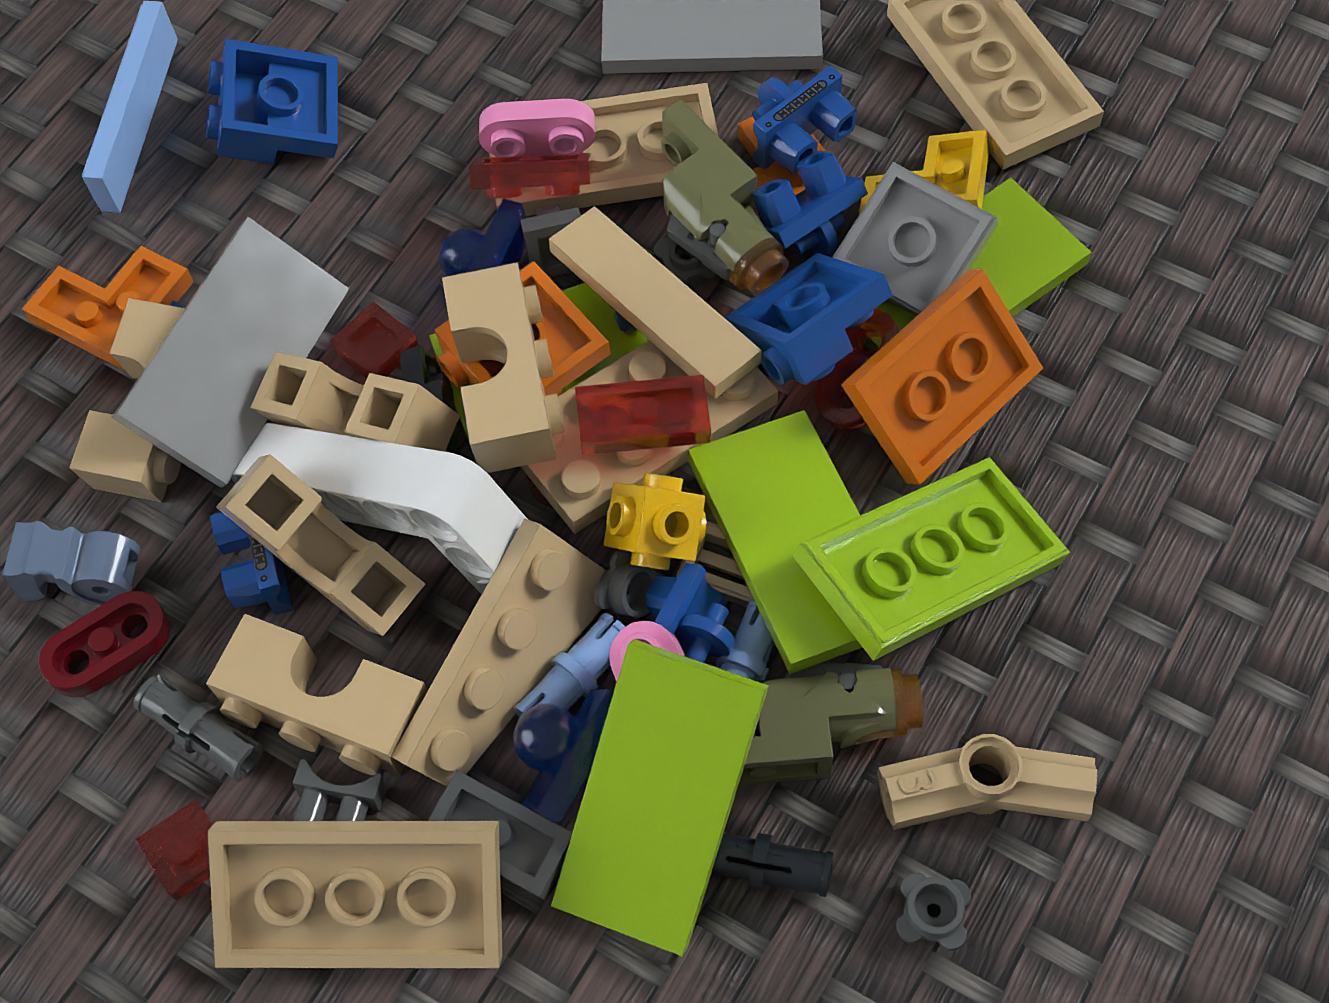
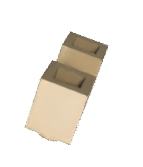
(383, 409)
(508, 415)
(109, 453)
(320, 548)
(266, 679)

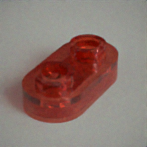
(829, 389)

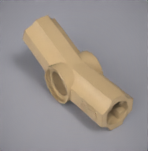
(1031, 779)

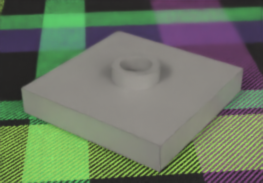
(916, 237)

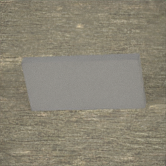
(710, 35)
(213, 360)

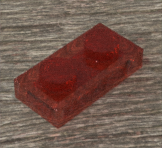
(506, 175)
(643, 414)

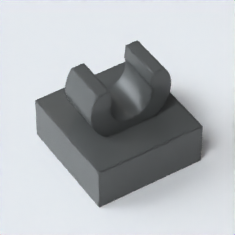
(538, 231)

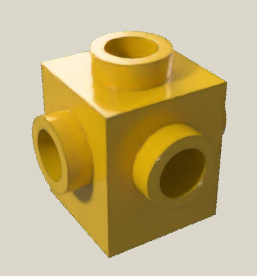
(655, 521)

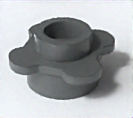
(689, 271)
(624, 588)
(948, 896)

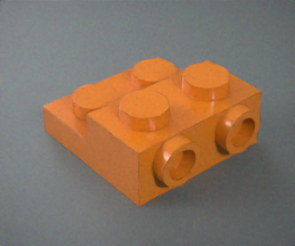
(571, 340)

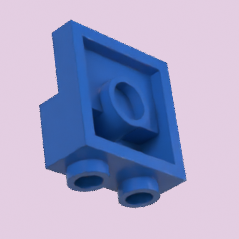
(272, 102)
(805, 317)

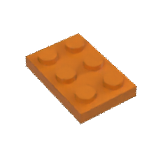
(943, 376)

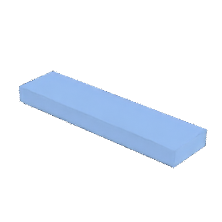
(130, 107)

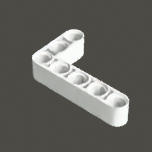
(401, 492)

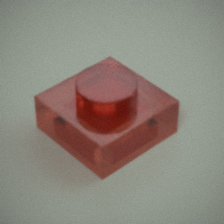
(373, 342)
(179, 849)

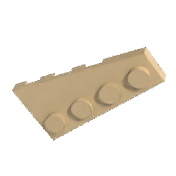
(523, 619)

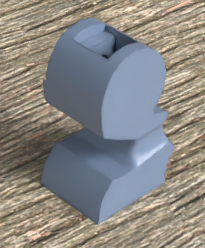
(83, 565)

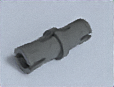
(198, 727)

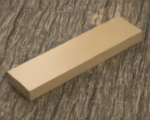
(655, 301)

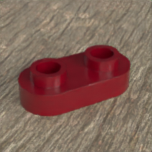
(105, 641)

